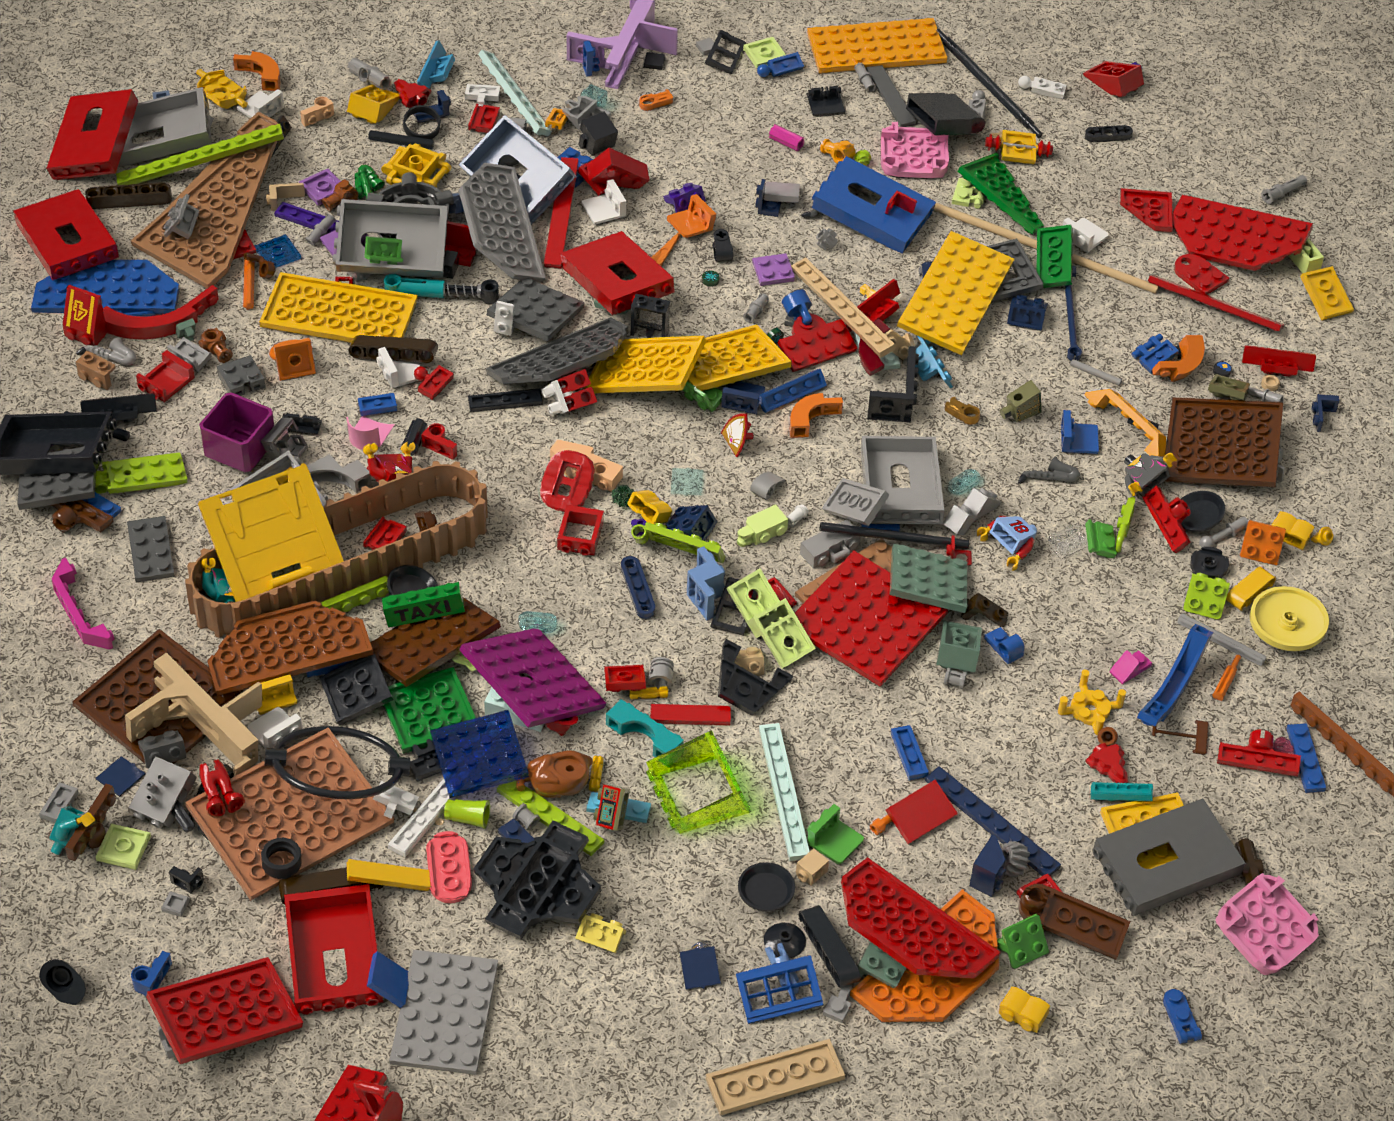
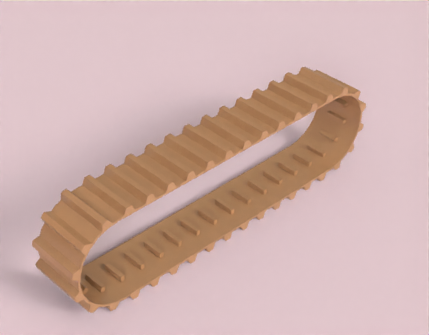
(350, 513)

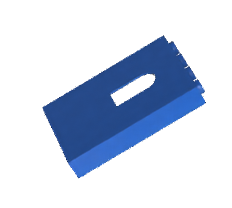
(891, 229)

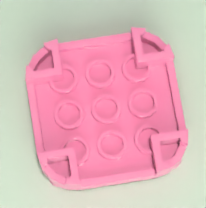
(913, 152)
(1267, 924)

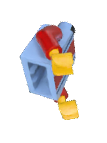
(1013, 534)

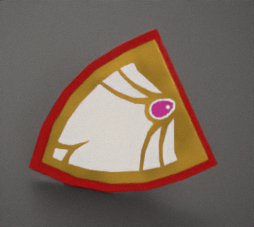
(737, 432)

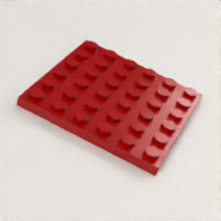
(864, 624)

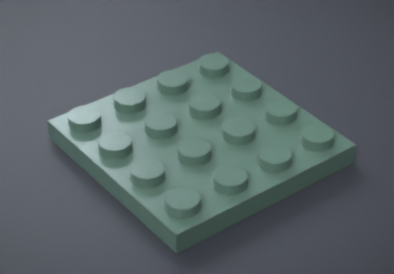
(928, 578)

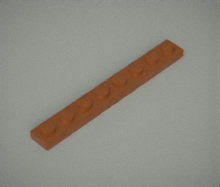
(1343, 742)

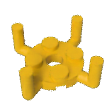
(1090, 697)

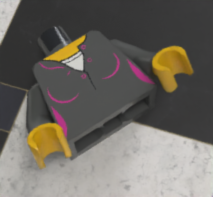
(1146, 472)

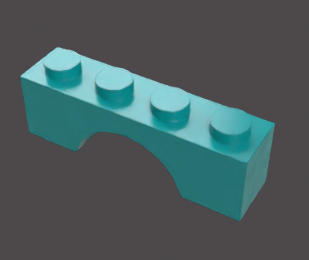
(626, 718)

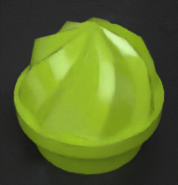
(863, 157)

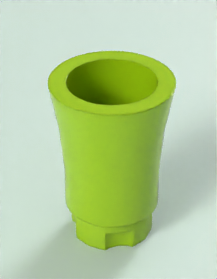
(468, 812)

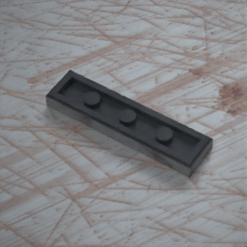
(505, 400)

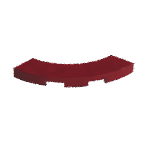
(868, 358)

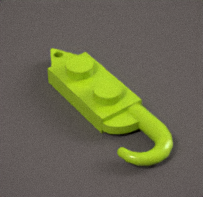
(1124, 522)

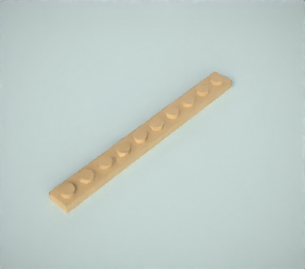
(843, 307)

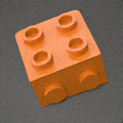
(695, 220)

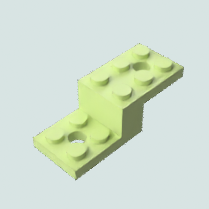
(770, 618)

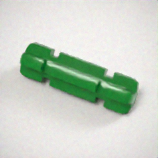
(358, 186)

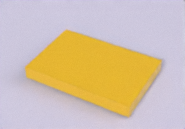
(1327, 293)

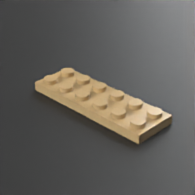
(775, 1077)

